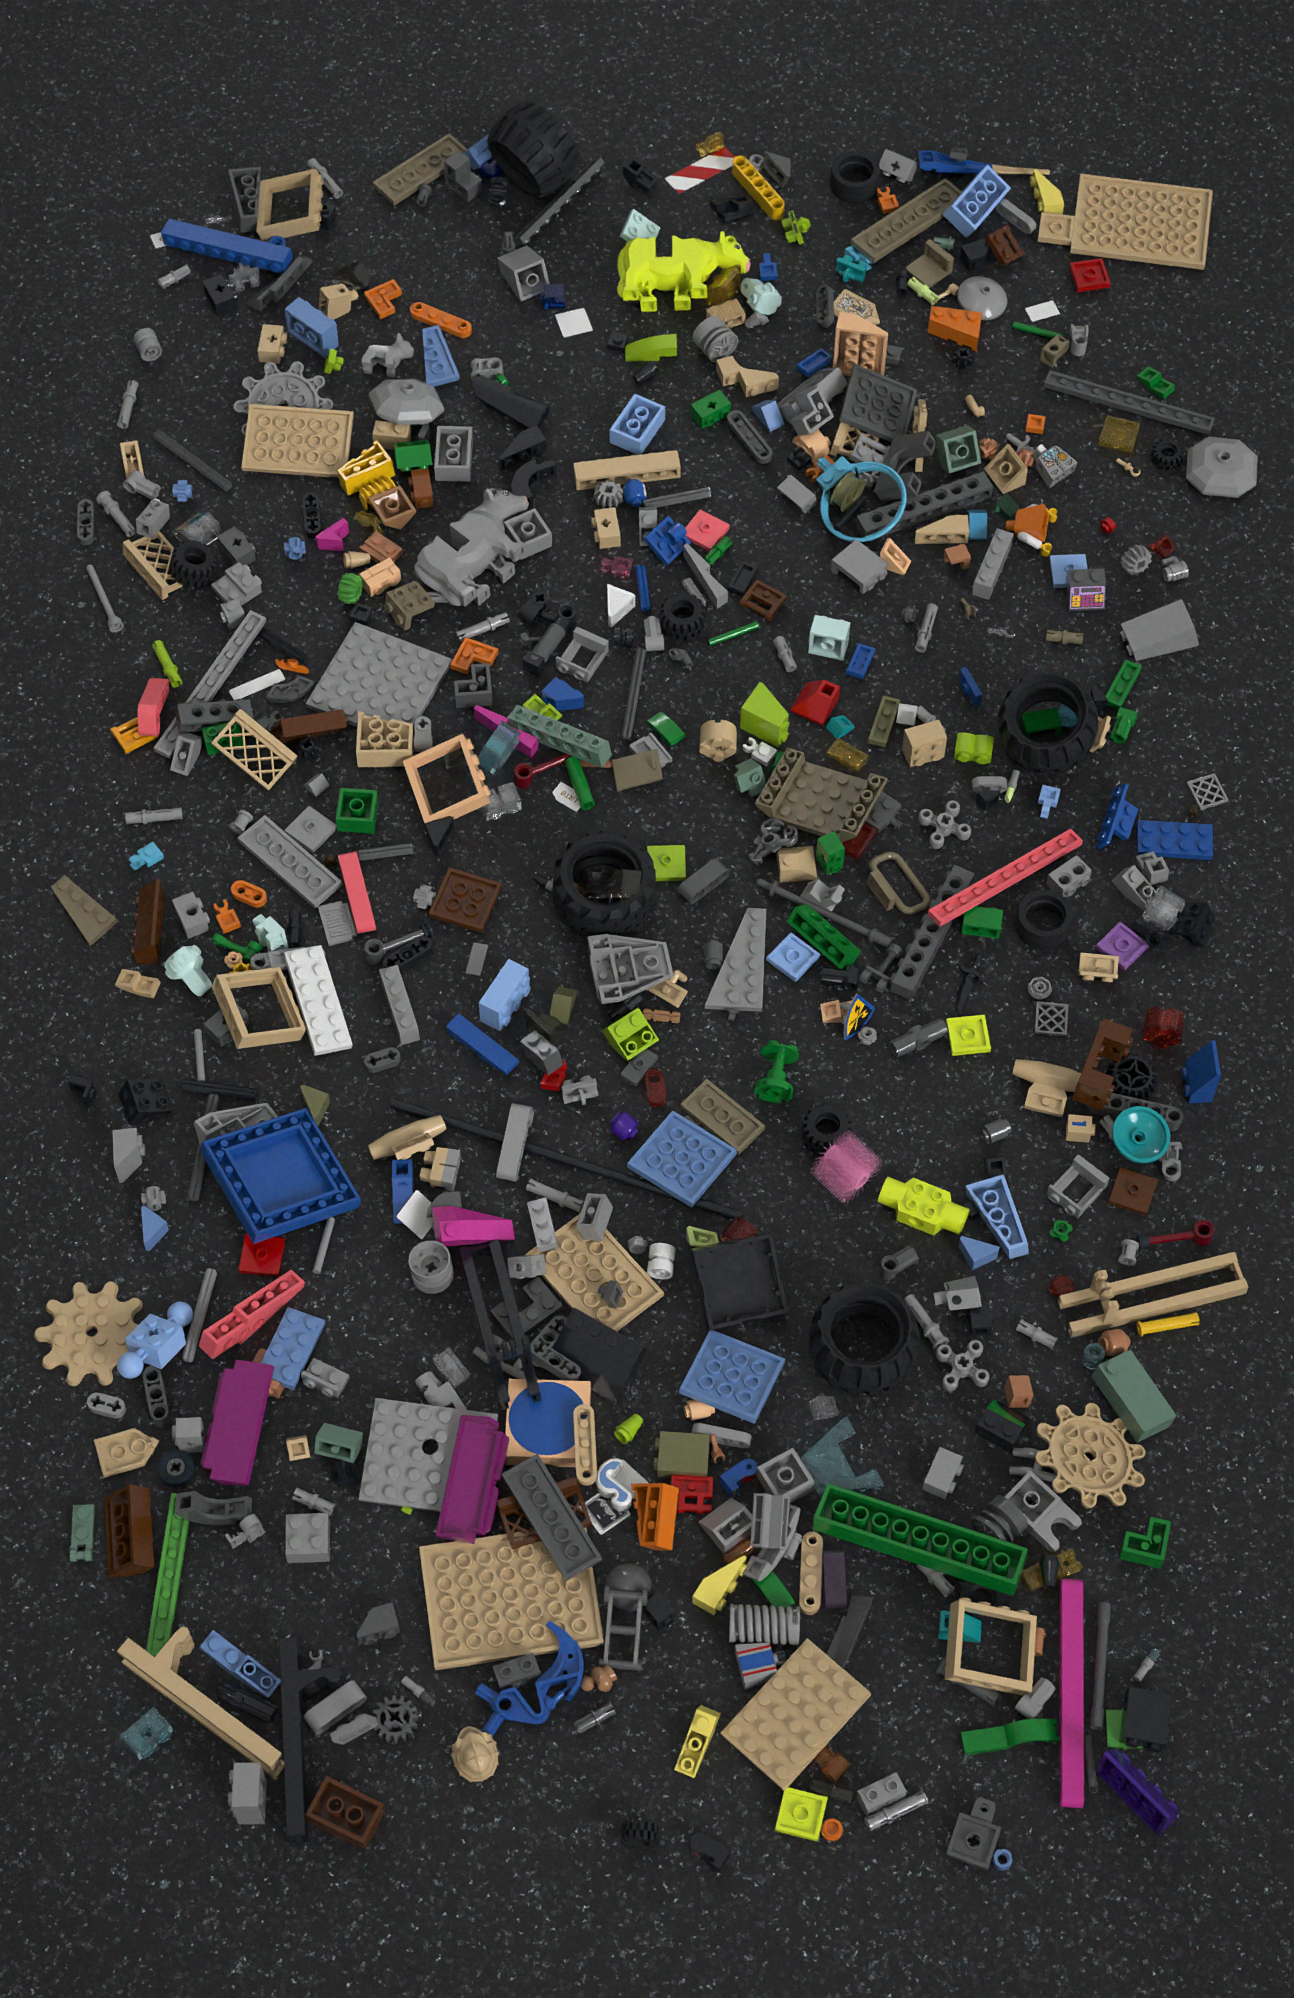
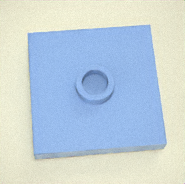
(1061, 564)
(793, 957)

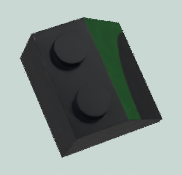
(1001, 1425)

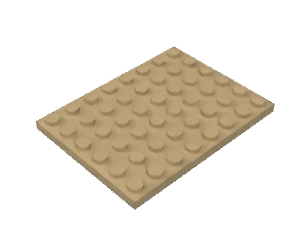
(1141, 221)
(497, 1601)

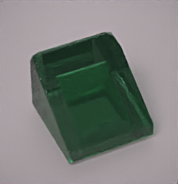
(1006, 506)

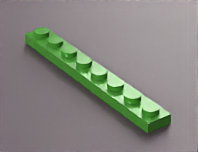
(168, 1580)

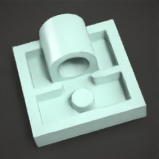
(638, 226)

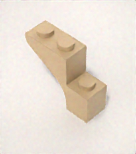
(751, 381)

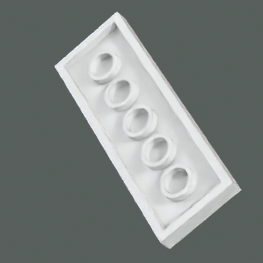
(318, 1000)

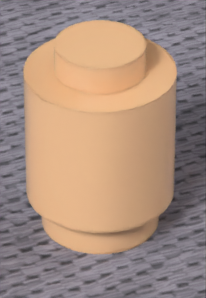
(697, 1410)

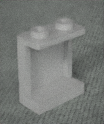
(860, 565)

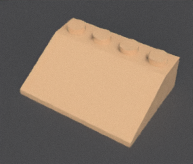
(860, 344)

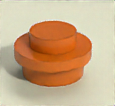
(831, 1829)

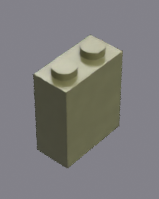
(681, 1454)

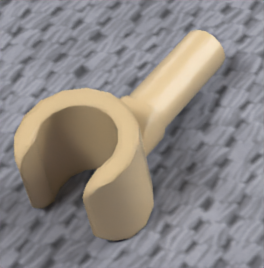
(952, 289)

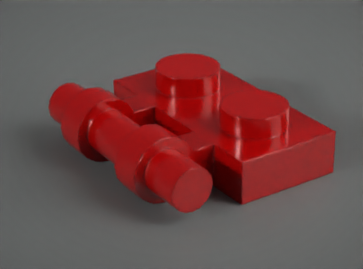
(693, 1487)

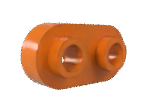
(250, 893)

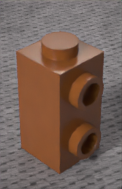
(421, 487)

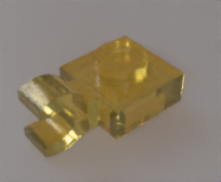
(712, 143)
(368, 519)

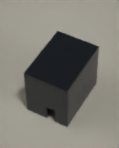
(974, 1211)

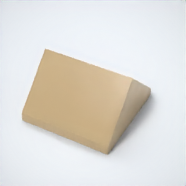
(1007, 470)

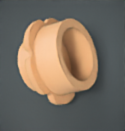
(233, 955)

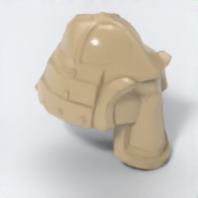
(475, 1754)

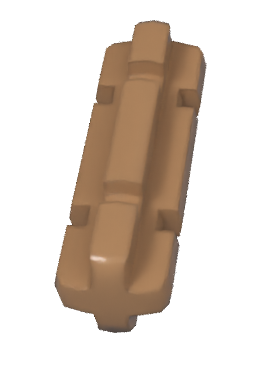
(661, 1015)

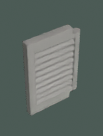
(337, 922)

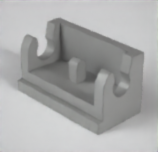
(797, 493)

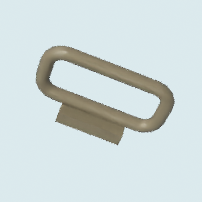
(885, 892)

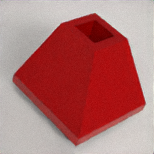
(816, 701)

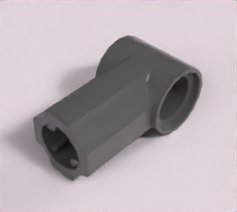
(898, 1261)

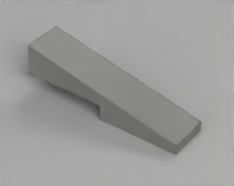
(701, 569)

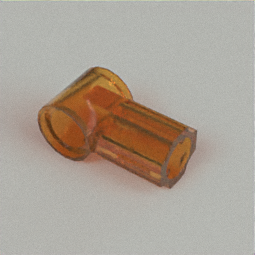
(831, 1763)

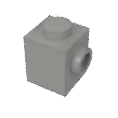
(232, 613)

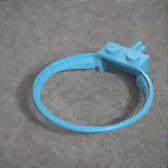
(836, 472)

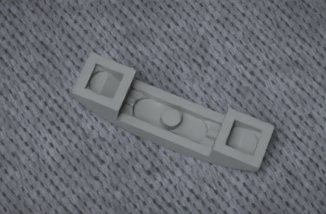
(765, 1562)

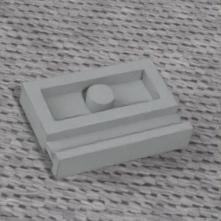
(649, 743)

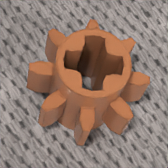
(988, 448)
(1026, 457)

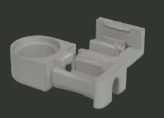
(1171, 1159)
(251, 1530)

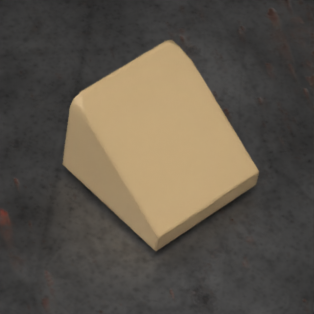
(298, 1447)

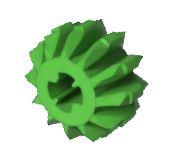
(350, 588)

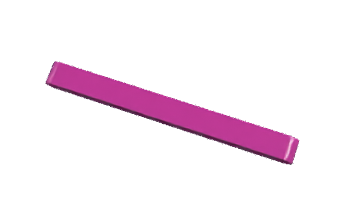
(1071, 1694)

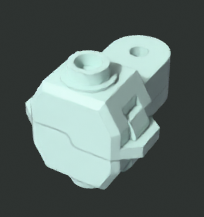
(760, 296)
(187, 965)

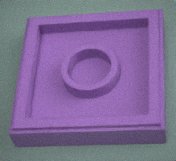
(1122, 943)

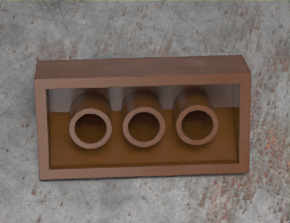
(149, 924)
(129, 1531)

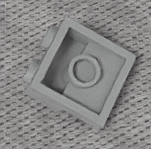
(237, 584)

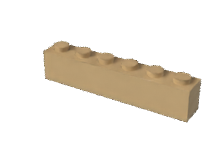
(622, 469)

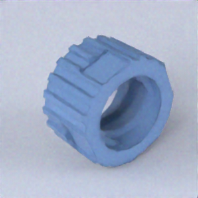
(1003, 1852)

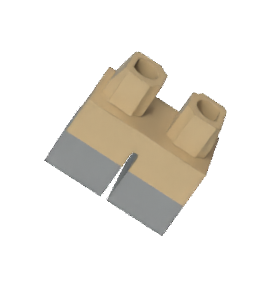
(444, 1169)

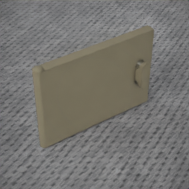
(637, 770)

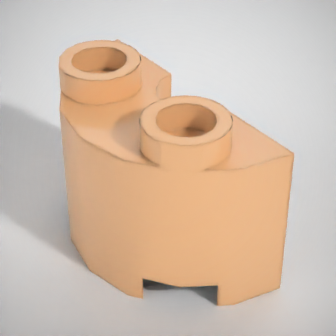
(814, 444)

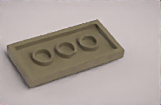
(722, 1116)

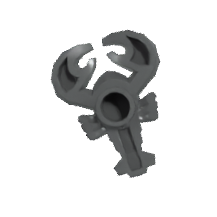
(771, 841)

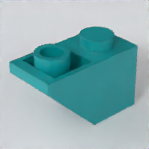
(971, 1627)

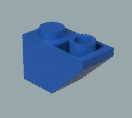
(562, 696)

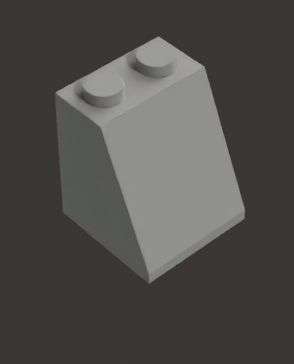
(524, 272)

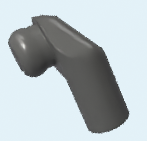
(681, 655)

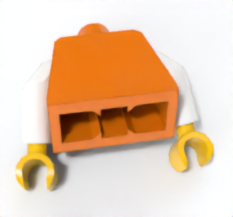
(1032, 525)

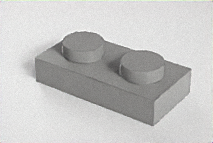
(348, 1732)

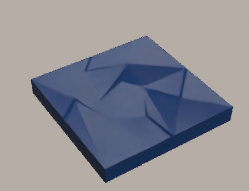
(280, 1175)

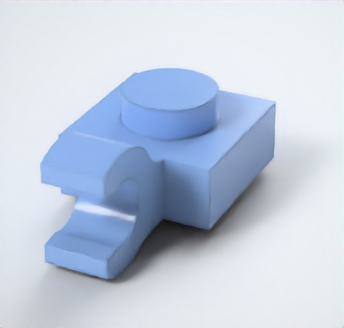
(1049, 798)

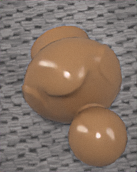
(601, 1677)

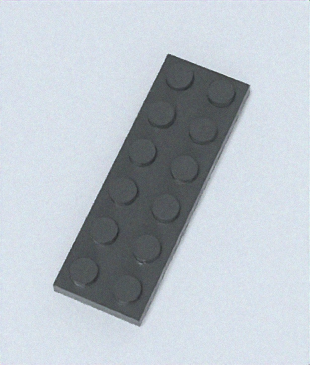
(551, 1517)

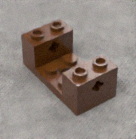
(1094, 1086)

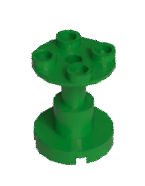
(774, 1086)

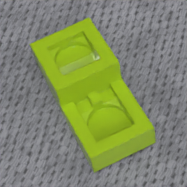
(537, 705)

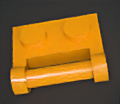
(131, 739)

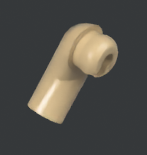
(977, 411)

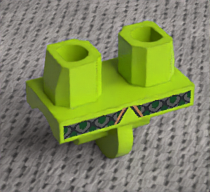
(797, 225)

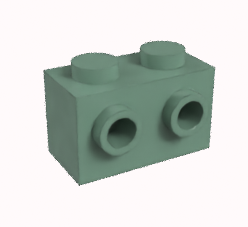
(338, 1442)

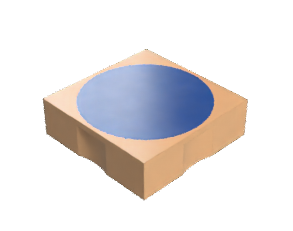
(544, 1425)

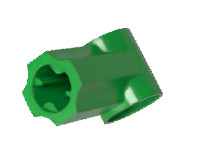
(1124, 721)

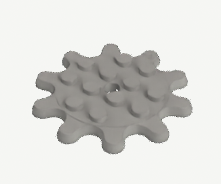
(282, 388)

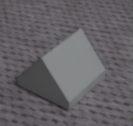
(316, 784)

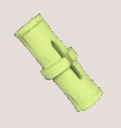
(923, 291)

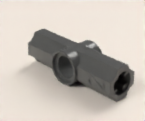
(918, 1037)

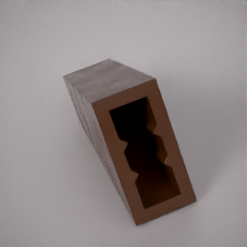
(310, 726)

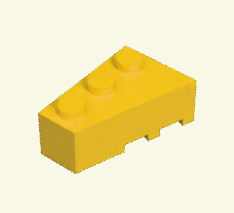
(366, 469)

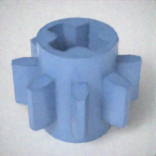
(182, 490)
(294, 548)

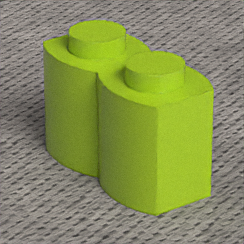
(974, 748)

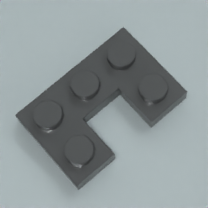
(543, 1307)

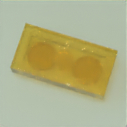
(847, 755)

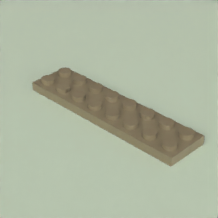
(906, 221)

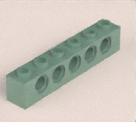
(561, 736)

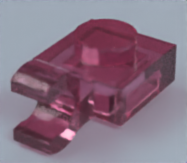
(619, 566)

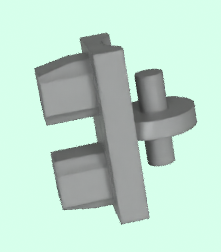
(579, 1091)

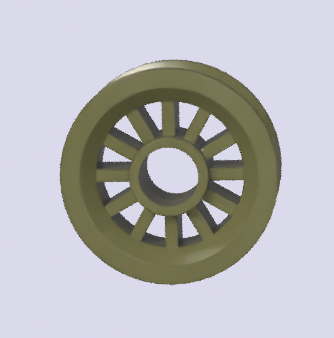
(847, 491)

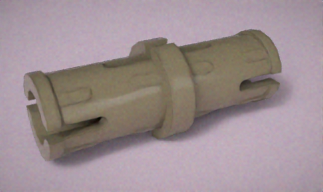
(1064, 637)

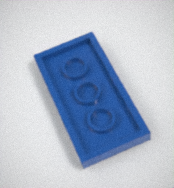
(1175, 839)

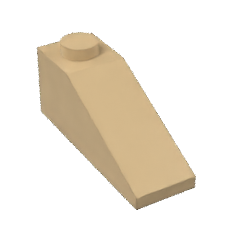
(947, 530)

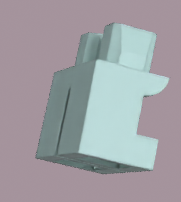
(270, 933)

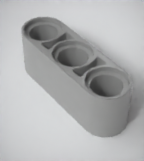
(335, 1707)

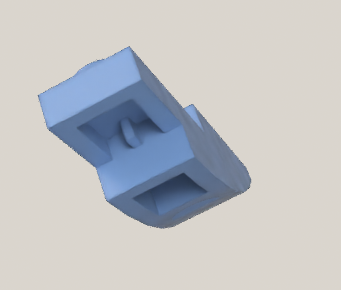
(240, 1665)

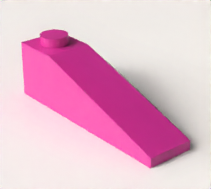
(464, 1227)

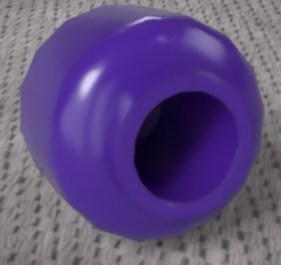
(624, 1126)

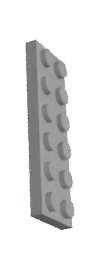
(290, 861)

